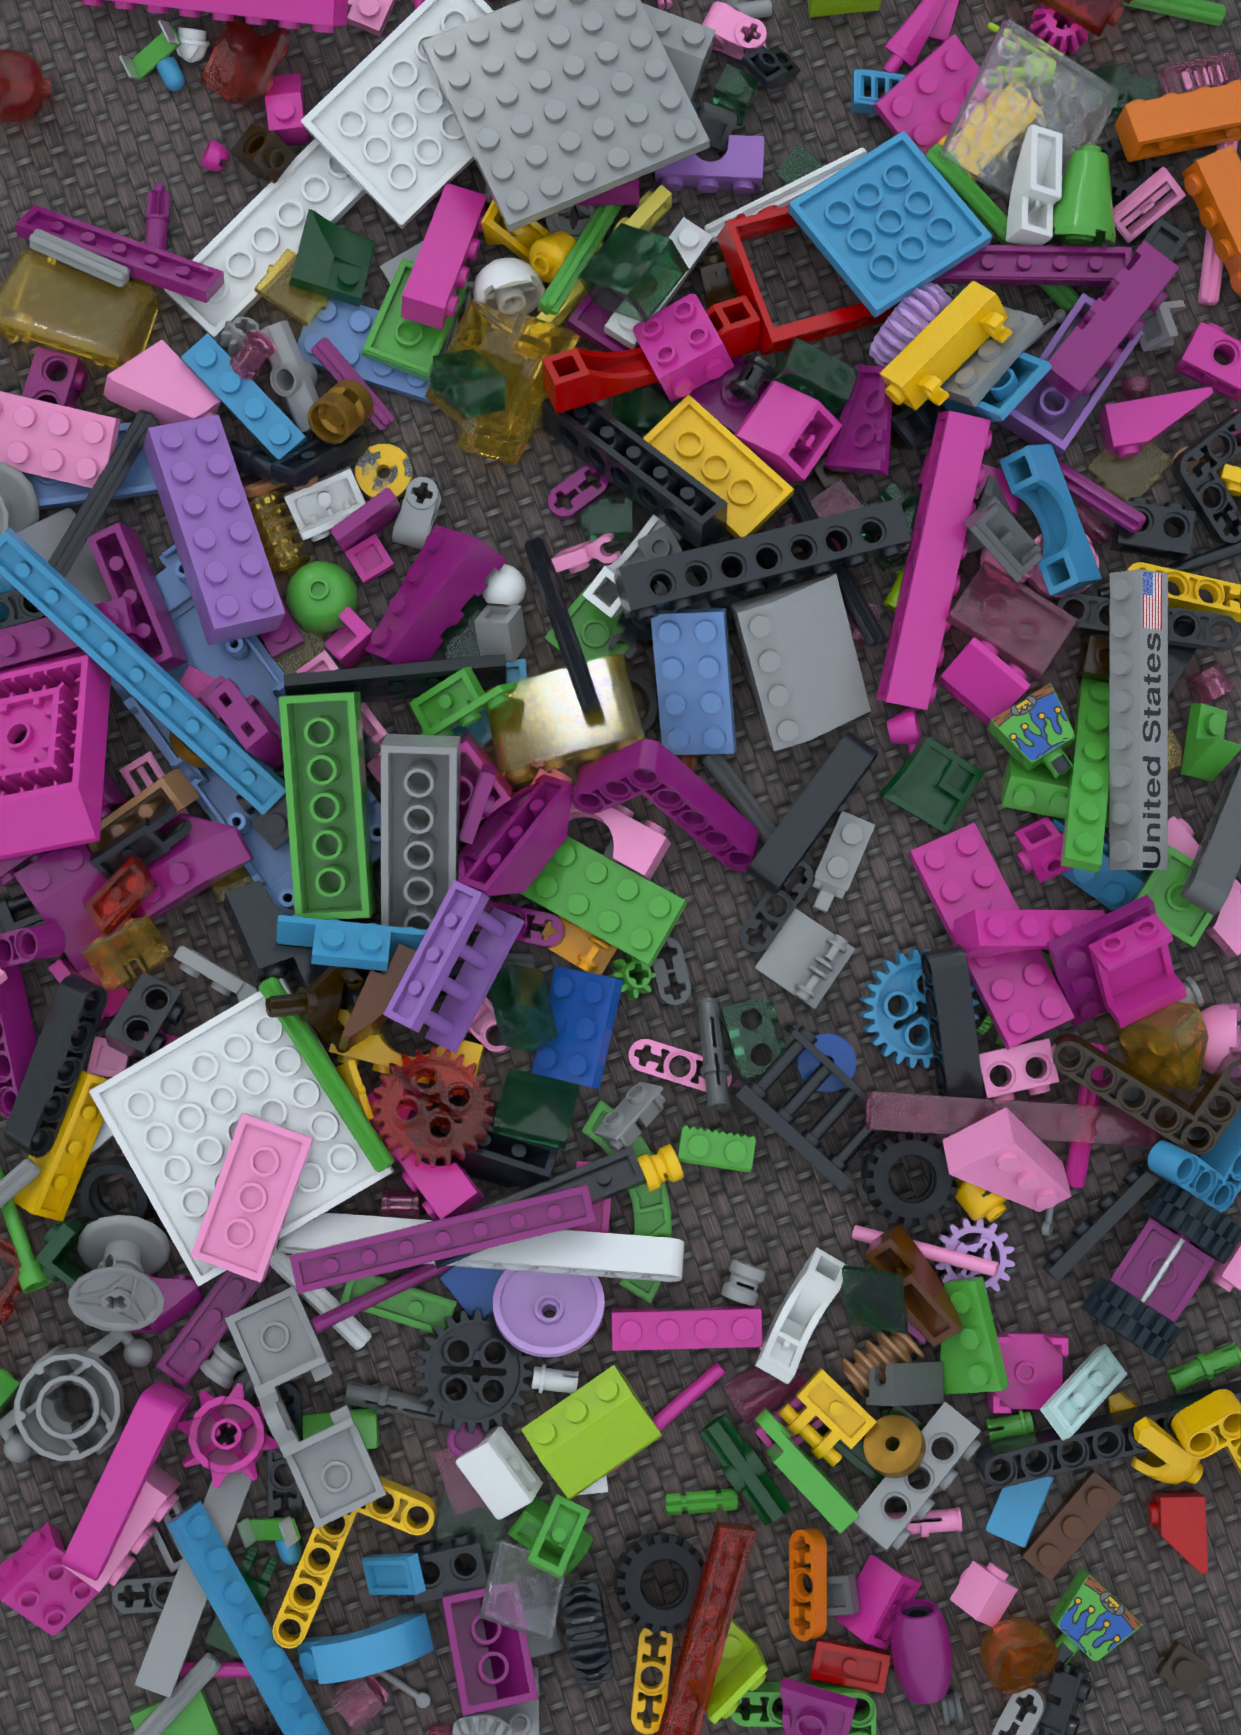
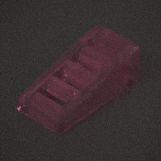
(1221, 69)

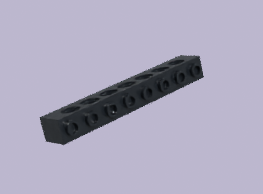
(883, 519)

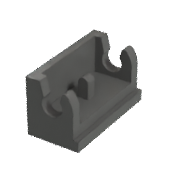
(1004, 538)
(907, 1384)

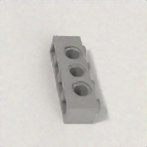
(888, 1532)

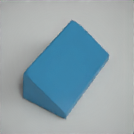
(1019, 1510)

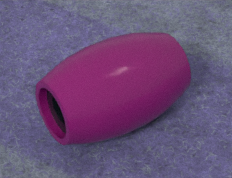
(921, 1651)

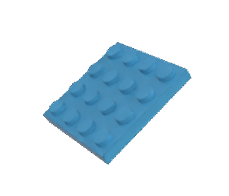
(889, 223)

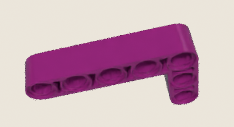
(676, 790)
(16, 1026)

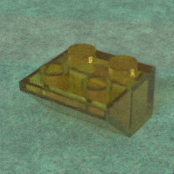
(1167, 1045)

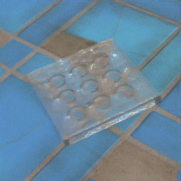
(1020, 86)

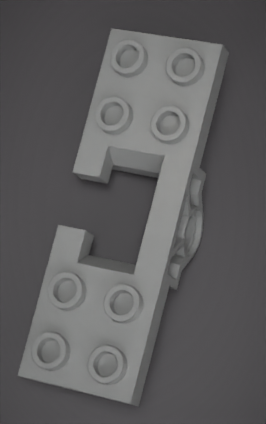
(333, 1464)

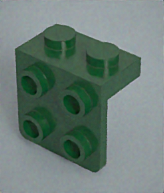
(54, 1256)

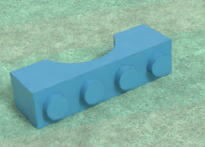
(244, 399)
(1039, 482)

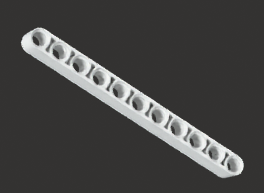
(555, 1252)

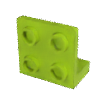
(739, 1670)

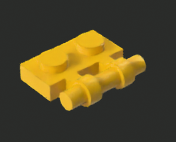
(835, 1409)

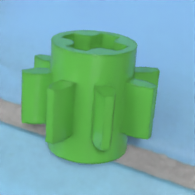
(633, 967)

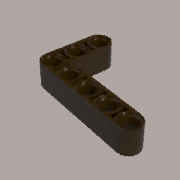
(1155, 1097)

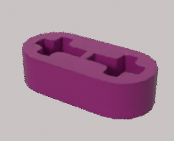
(583, 498)

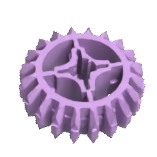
(907, 322)

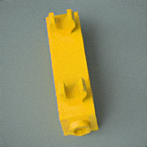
(945, 346)

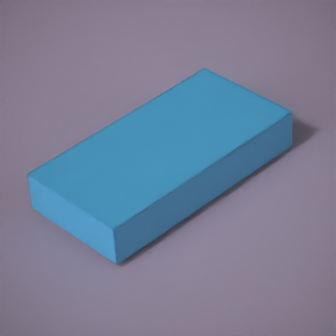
(393, 1574)

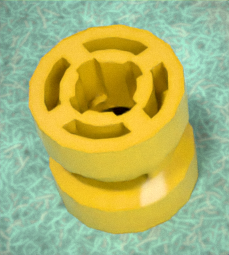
(660, 1167)

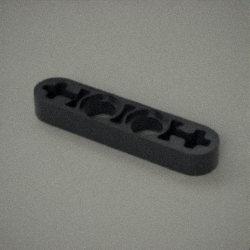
(276, 1458)

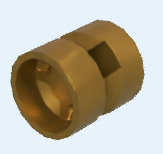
(340, 411)

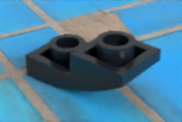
(771, 66)

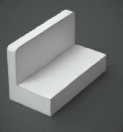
(500, 1473)

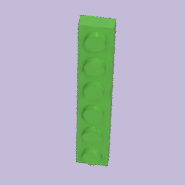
(1088, 779)

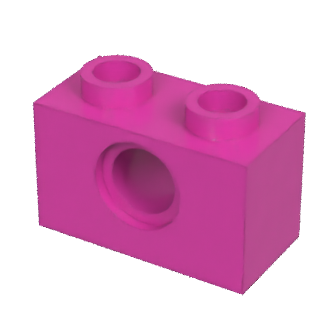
(1199, 363)

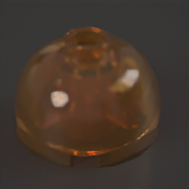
(1016, 1653)

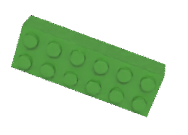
(327, 805)

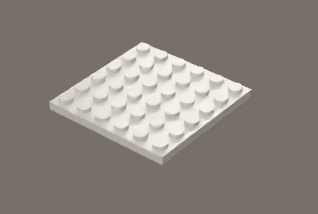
(183, 1107)

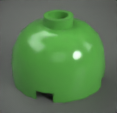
(319, 595)

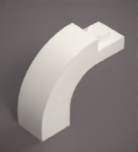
(603, 589)
(799, 1315)

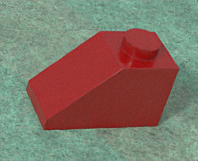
(1181, 1522)

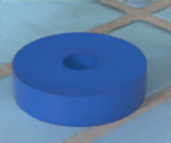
(840, 1053)

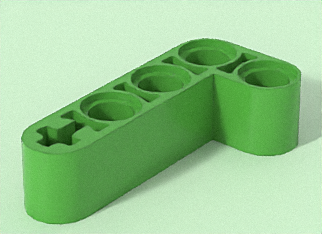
(862, 1723)

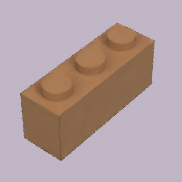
(170, 788)

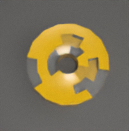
(381, 457)

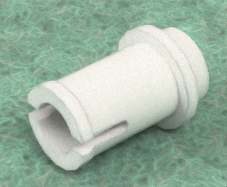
(554, 1380)

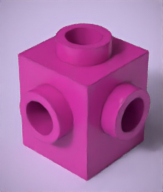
(1041, 849)

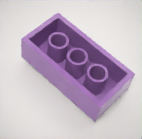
(1047, 414)

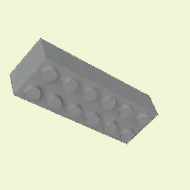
(418, 826)

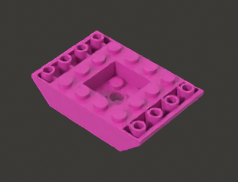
(57, 771)

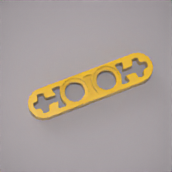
(1189, 596)

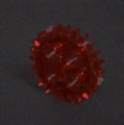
(415, 1134)

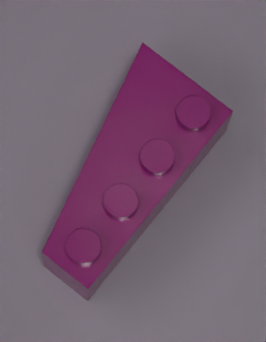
(1110, 322)

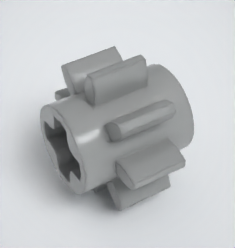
(234, 333)

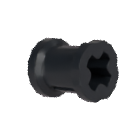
(751, 379)

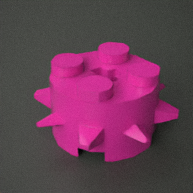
(207, 1431)

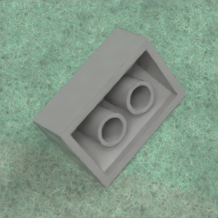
(686, 44)

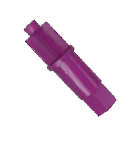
(157, 217)

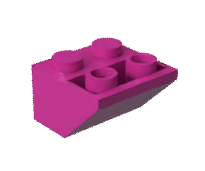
(788, 431)
(983, 681)

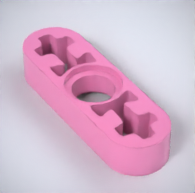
(650, 1066)

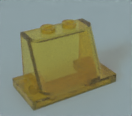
(517, 353)

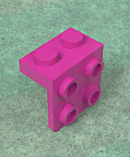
(683, 347)
(40, 1586)

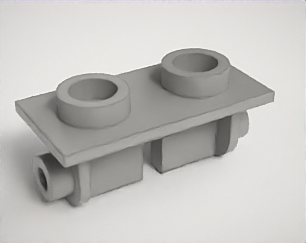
(641, 1103)

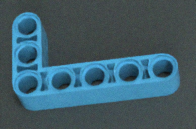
(1211, 1177)

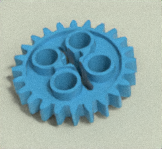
(902, 981)

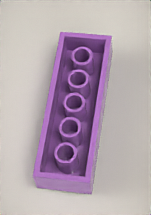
(213, 529)

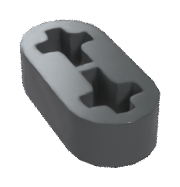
(680, 971)

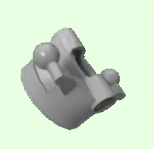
(41, 1413)

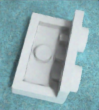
(324, 504)

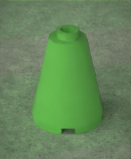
(1086, 206)

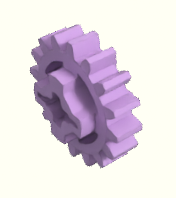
(984, 1243)

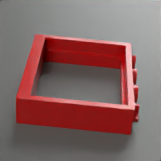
(776, 339)

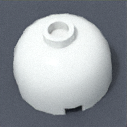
(509, 287)

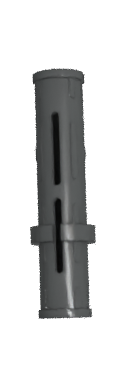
(714, 1066)
(389, 1401)

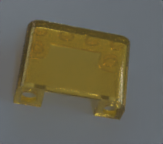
(547, 725)

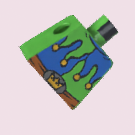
(1036, 732)
(1090, 1619)

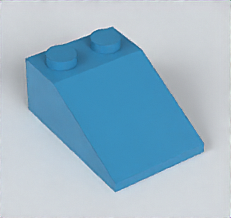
(1007, 391)

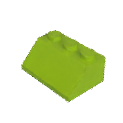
(591, 1432)

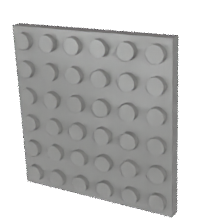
(563, 101)

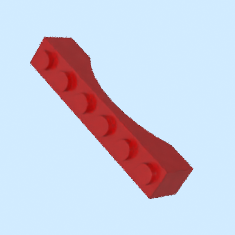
(587, 376)

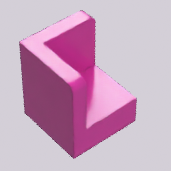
(350, 641)

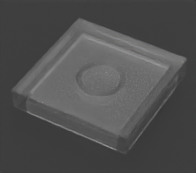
(521, 1593)

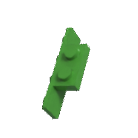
(457, 703)

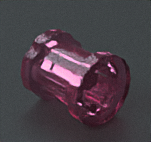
(252, 355)
(401, 1203)

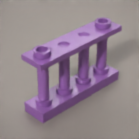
(437, 956)

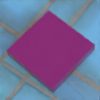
(366, 520)

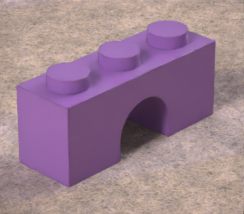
(737, 170)

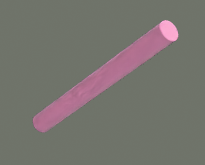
(937, 1253)

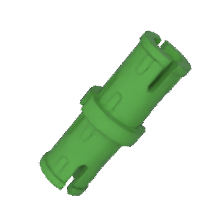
(1204, 1367)

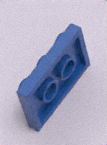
(584, 1018)

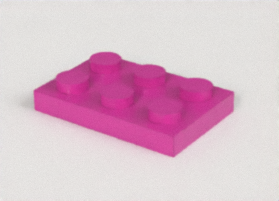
(930, 95)

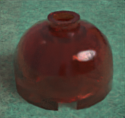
(21, 87)

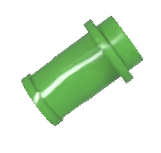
(1013, 1426)

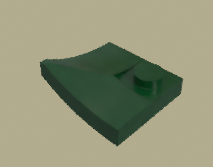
(331, 260)
(933, 784)

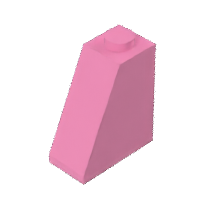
(161, 385)

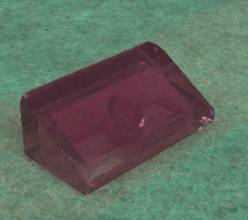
(760, 1390)

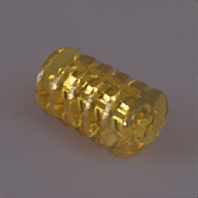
(274, 535)

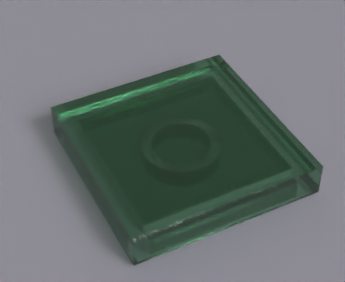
(536, 1108)

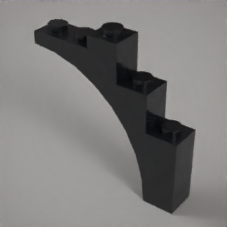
(255, 926)

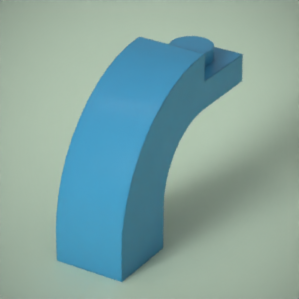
(365, 1651)

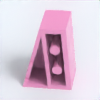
(1007, 1161)

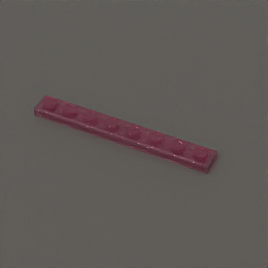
(1043, 1119)

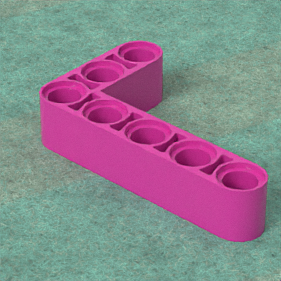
(124, 1477)

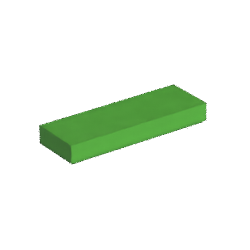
(411, 1307)

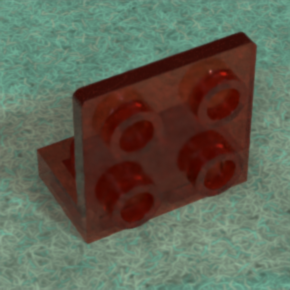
(244, 62)

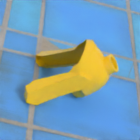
(1167, 1457)

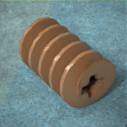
(890, 1350)

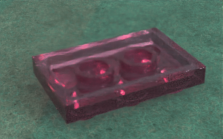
(1012, 619)

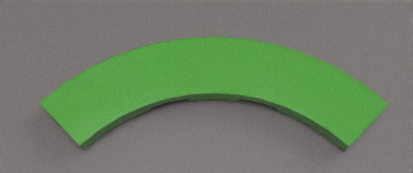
(650, 1209)

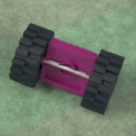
(1163, 1269)

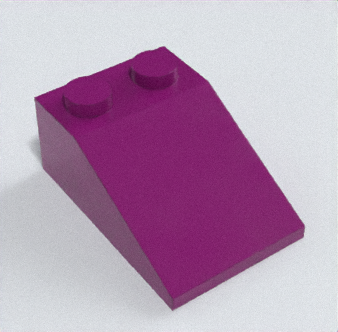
(59, 889)

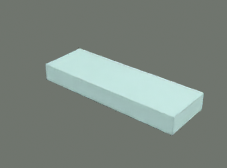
(1083, 1392)

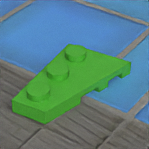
(973, 1354)

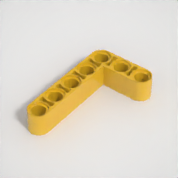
(333, 1541)

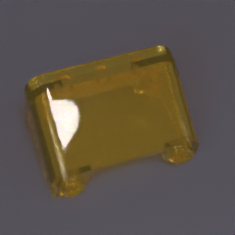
(76, 310)

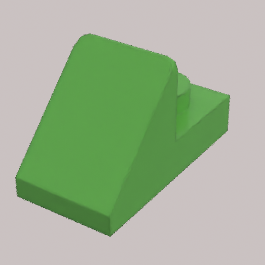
(1205, 747)
(557, 1536)

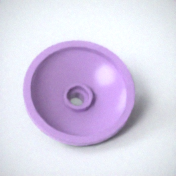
(524, 1297)

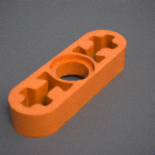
(799, 1611)

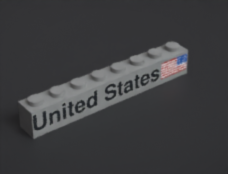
(1138, 721)

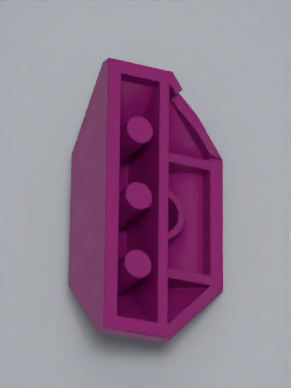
(518, 839)
(193, 864)

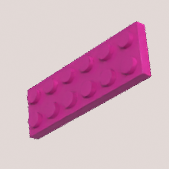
(1013, 985)

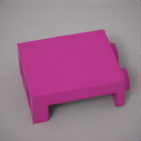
(1136, 971)

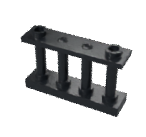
(782, 1117)

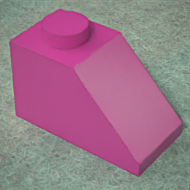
(287, 108)

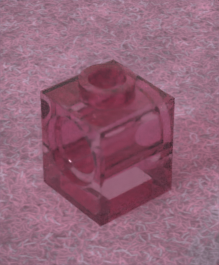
(359, 1701)

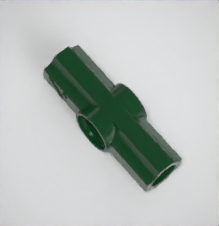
(745, 1469)

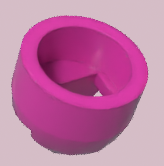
(213, 154)

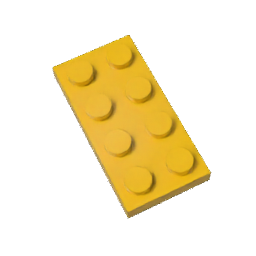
(722, 464)

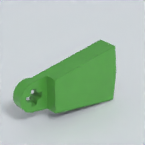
(807, 1475)

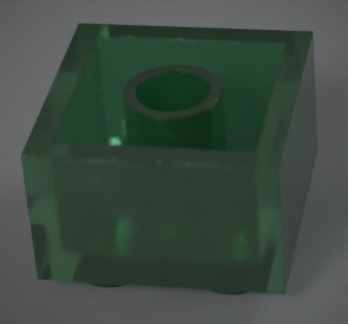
(633, 272)

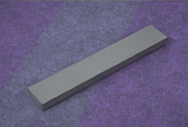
(186, 1597)

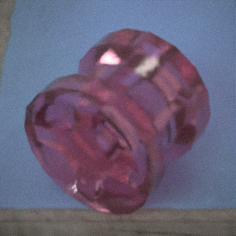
(1212, 684)

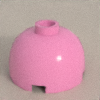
(1223, 1035)

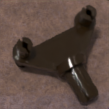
(318, 1002)

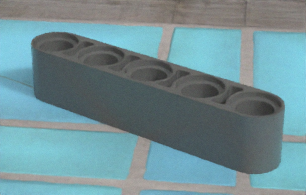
(1219, 851)

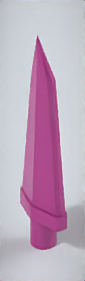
(912, 35)

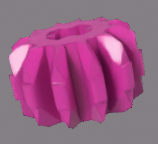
(1063, 39)

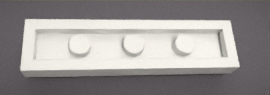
(691, 244)

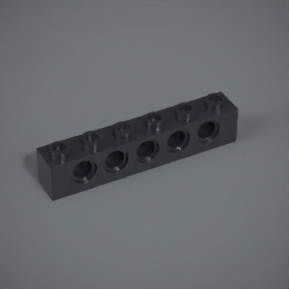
(639, 471)

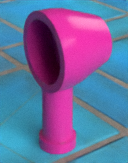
(905, 728)

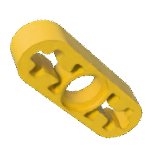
(639, 1703)

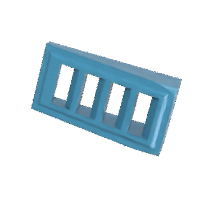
(874, 79)

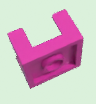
(1032, 1370)

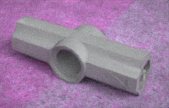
(292, 374)

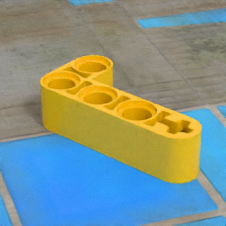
(1210, 1426)

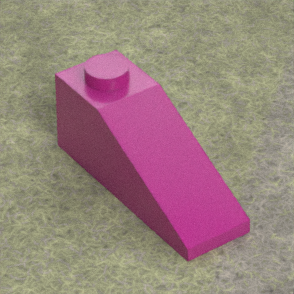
(1138, 422)

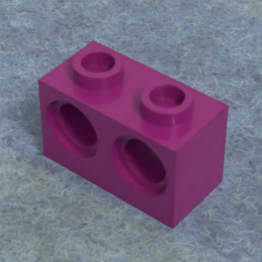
(41, 383)

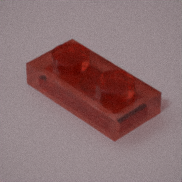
(120, 895)

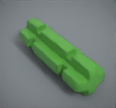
(701, 1501)

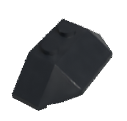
(500, 1157)

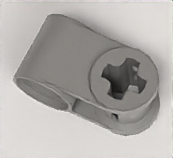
(417, 519)

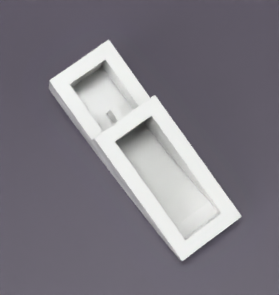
(1035, 188)

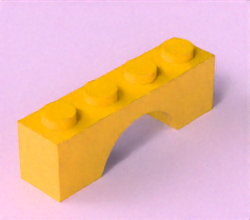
(381, 1054)

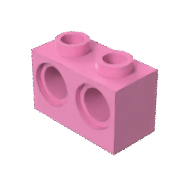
(1014, 1063)

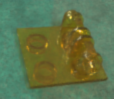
(134, 939)

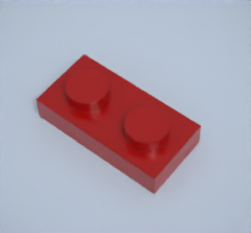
(849, 1665)

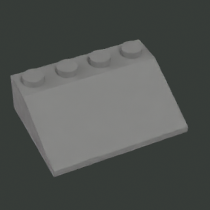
(801, 661)

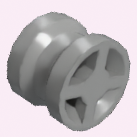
(223, 1365)

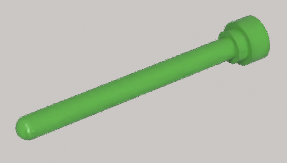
(30, 1275)

